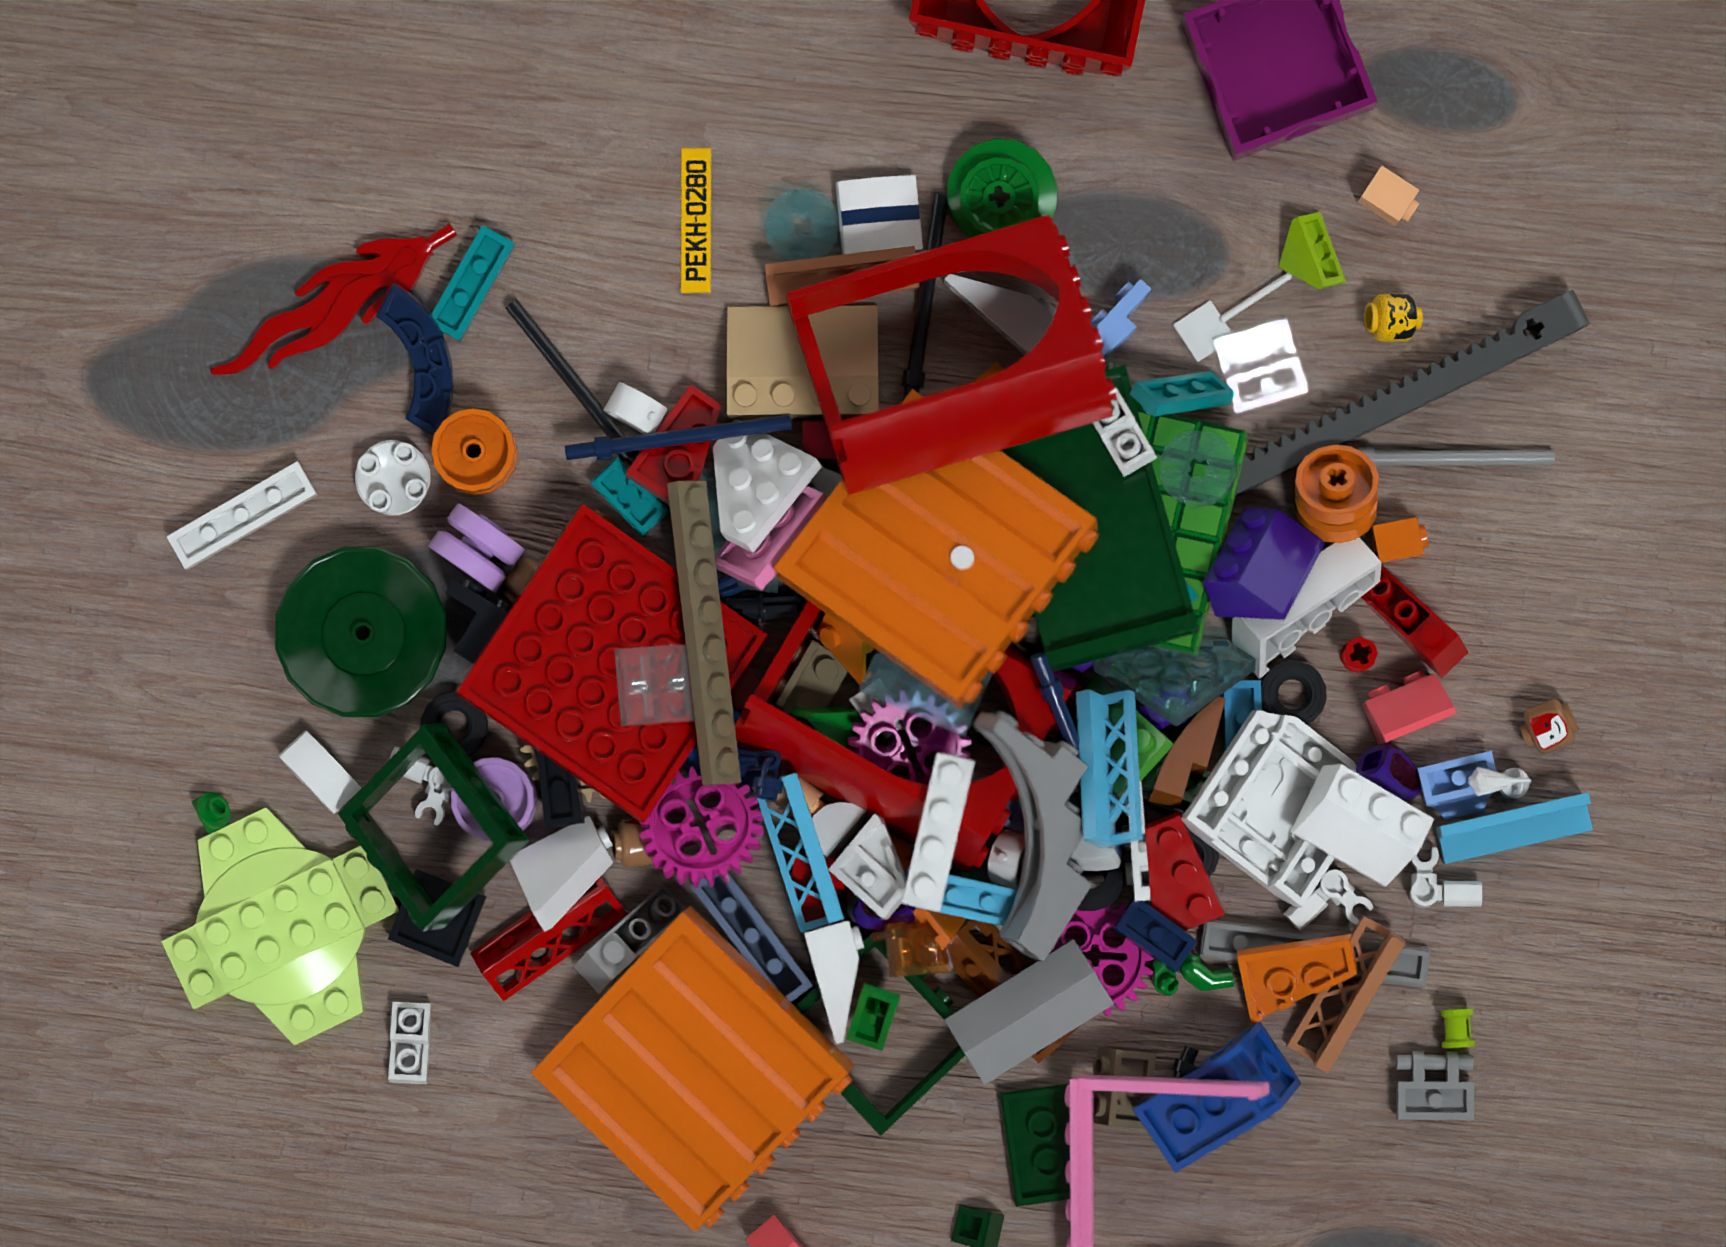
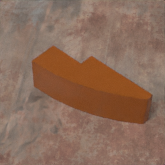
(1188, 756)

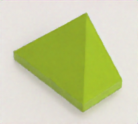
(1310, 253)

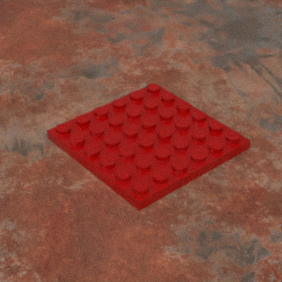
(554, 662)

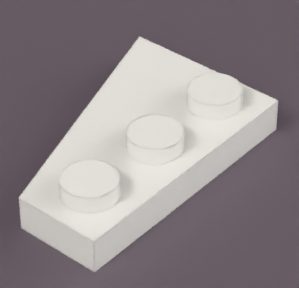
(1137, 870)

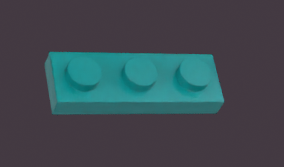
(472, 282)
(1182, 393)

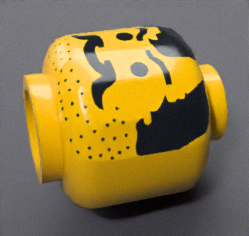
(1392, 317)

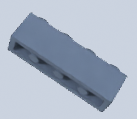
(753, 936)

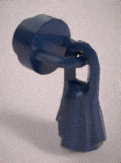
(752, 760)

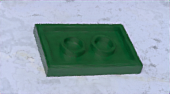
(1037, 1143)

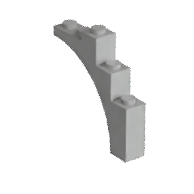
(1049, 881)

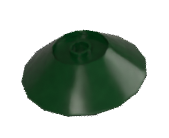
(320, 627)

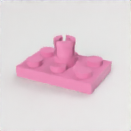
(757, 567)

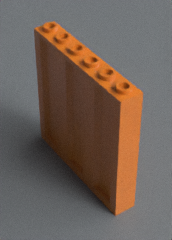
(888, 573)
(694, 1070)

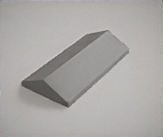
(1029, 1012)

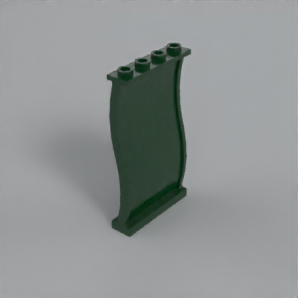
(1131, 580)

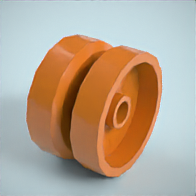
(479, 474)
(1336, 493)

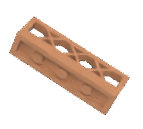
(799, 273)
(1357, 1002)

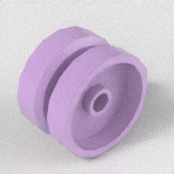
(477, 547)
(512, 785)

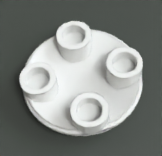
(392, 477)

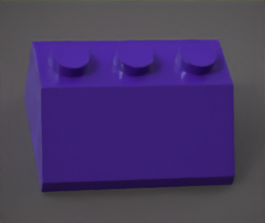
(1261, 566)

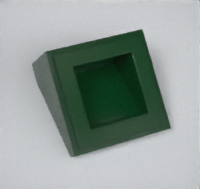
(977, 1227)

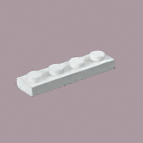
(242, 515)
(938, 832)

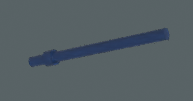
(604, 447)
(1052, 692)

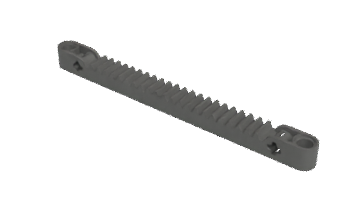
(1553, 318)

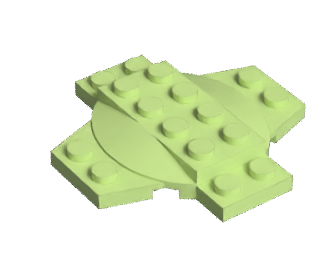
(280, 926)

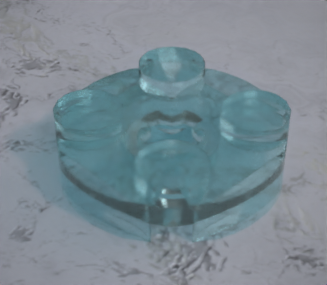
(804, 205)
(1200, 446)

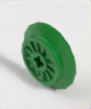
(1003, 164)

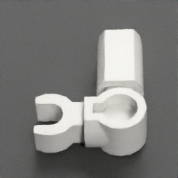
(437, 787)
(1332, 886)
(1426, 892)

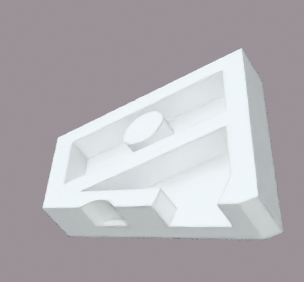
(873, 868)

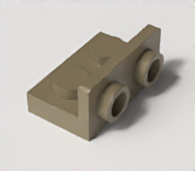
(813, 681)
(1116, 1107)

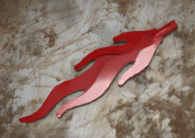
(337, 305)

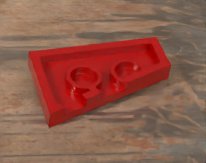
(683, 462)
(1177, 875)

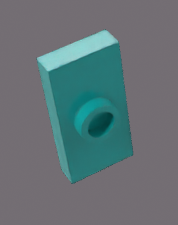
(629, 499)

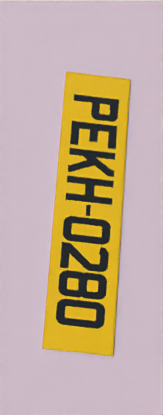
(695, 220)

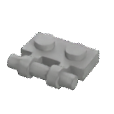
(1434, 1099)

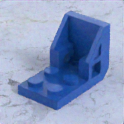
(1195, 1125)

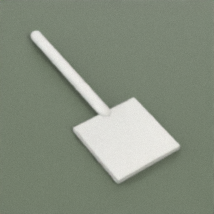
(1206, 322)

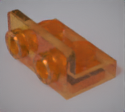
(914, 950)

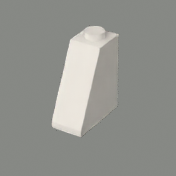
(562, 869)

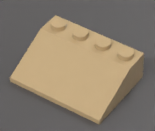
(770, 372)

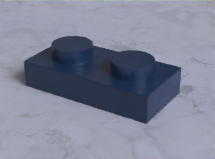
(1155, 934)

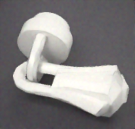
(1511, 782)

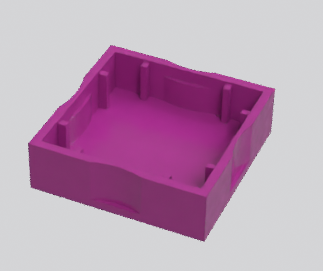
(1276, 69)

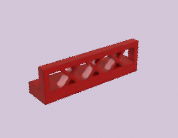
(516, 943)

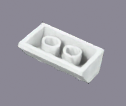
(1361, 824)

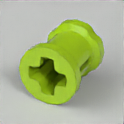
(1457, 1028)

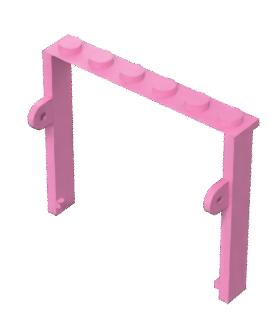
(1080, 1132)

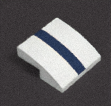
(878, 214)

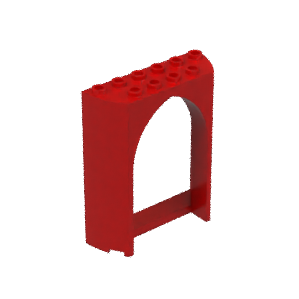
(1093, 41)
(1040, 395)
(878, 791)

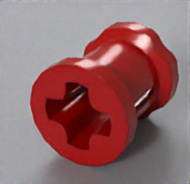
(1361, 643)

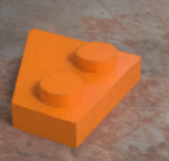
(845, 646)

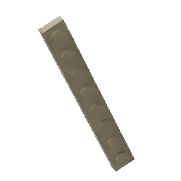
(704, 633)

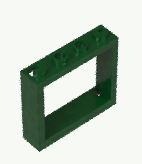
(477, 797)
(941, 1004)

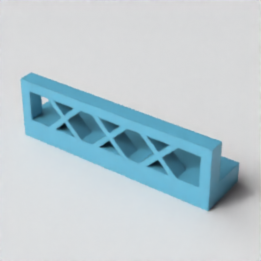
(1098, 779)
(1514, 828)
(814, 853)
(976, 900)

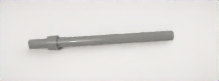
(1459, 457)

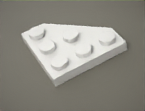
(757, 484)

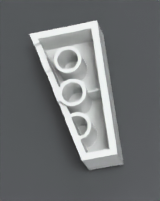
(1335, 581)

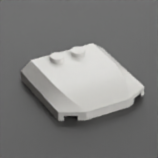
(1256, 798)

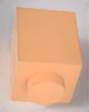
(1390, 197)

